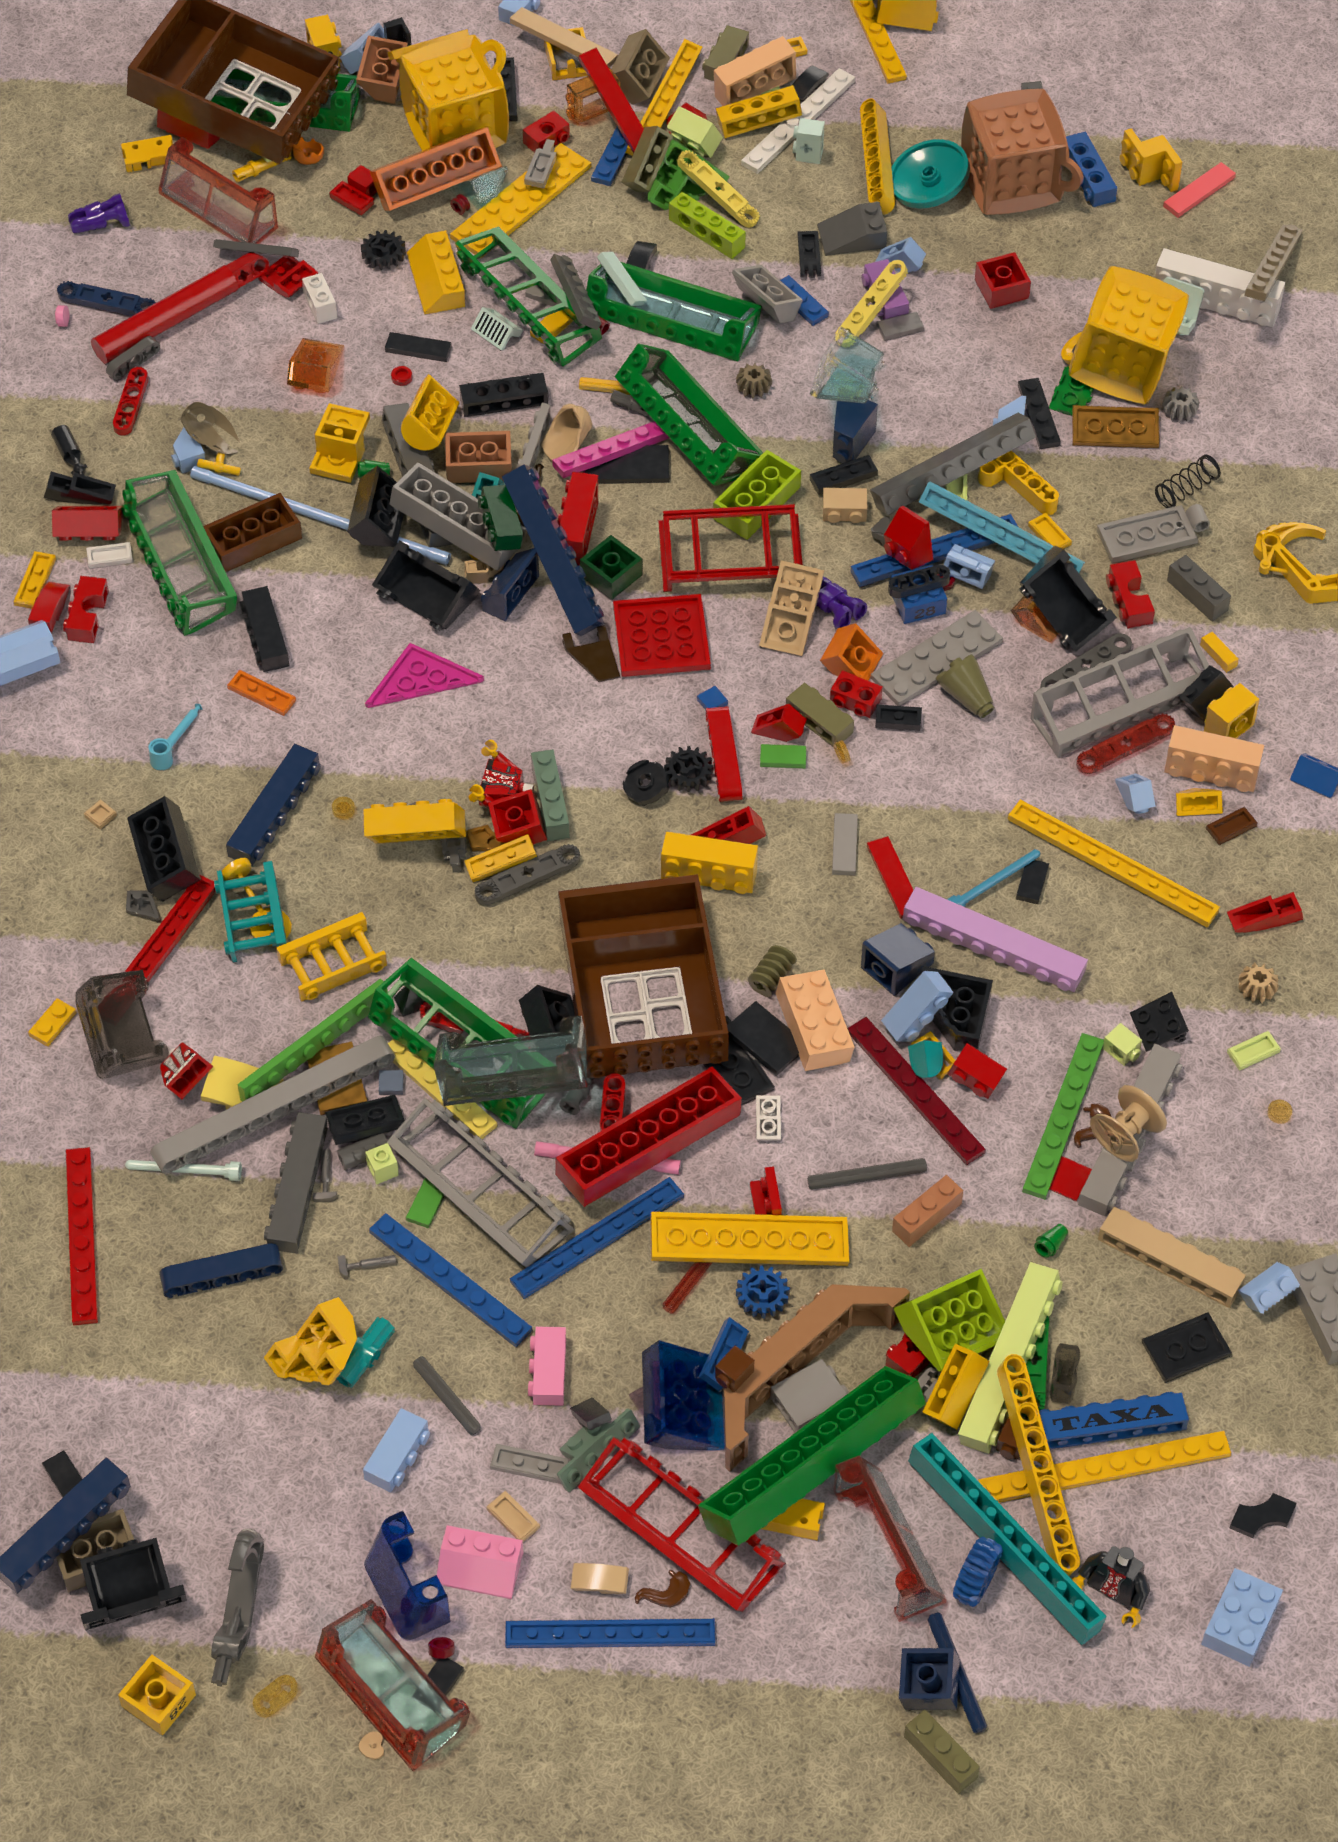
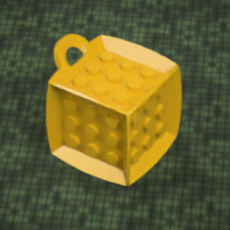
(454, 90)
(1127, 335)

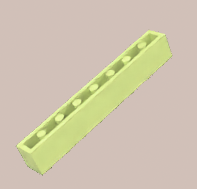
(1017, 1337)

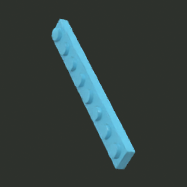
(988, 524)

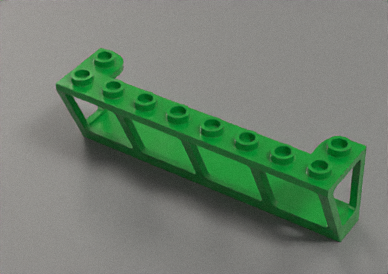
(472, 266)
(458, 1010)

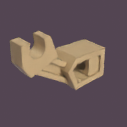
(479, 572)

